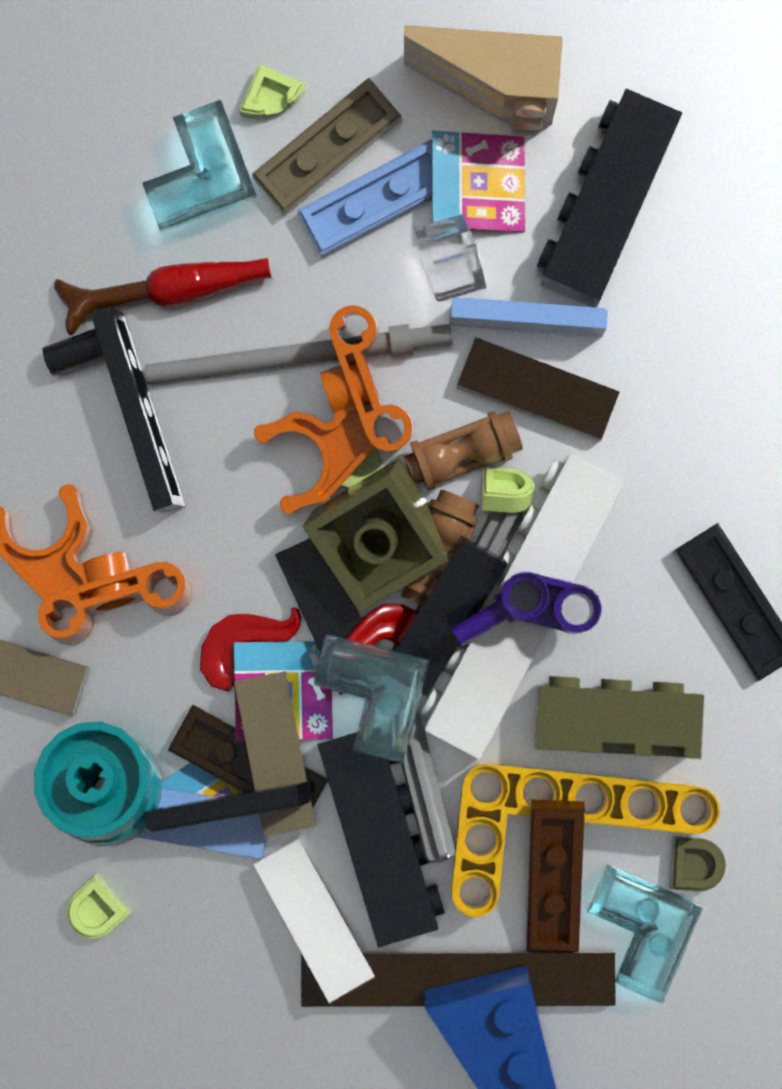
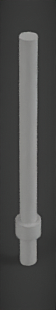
(399, 341)

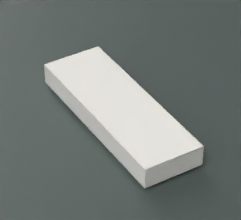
(314, 921)

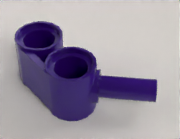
(546, 613)

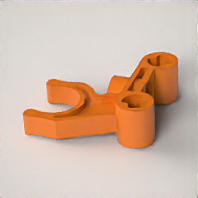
(356, 408)
(89, 586)

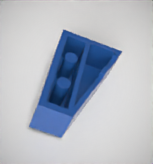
(494, 1030)

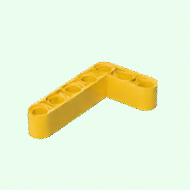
(564, 786)

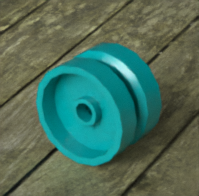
(72, 767)

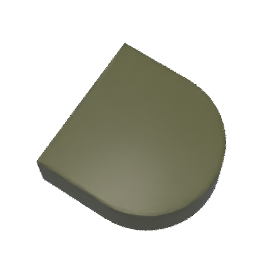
(695, 864)

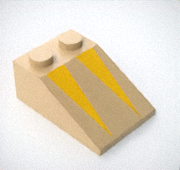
(498, 72)

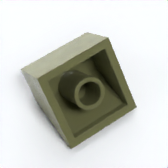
(377, 535)

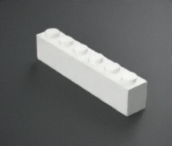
(496, 661)

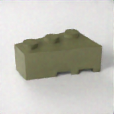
(618, 718)

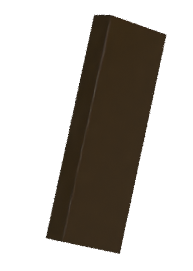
(538, 389)
(213, 748)

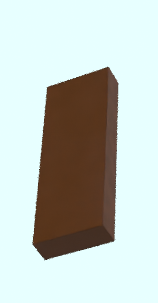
(555, 875)

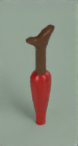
(163, 287)

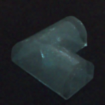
(213, 178)
(389, 684)
(660, 927)

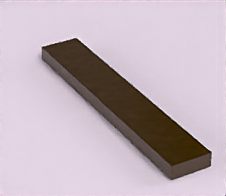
(403, 977)

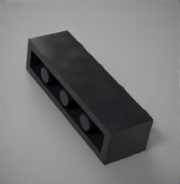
(610, 198)
(380, 842)

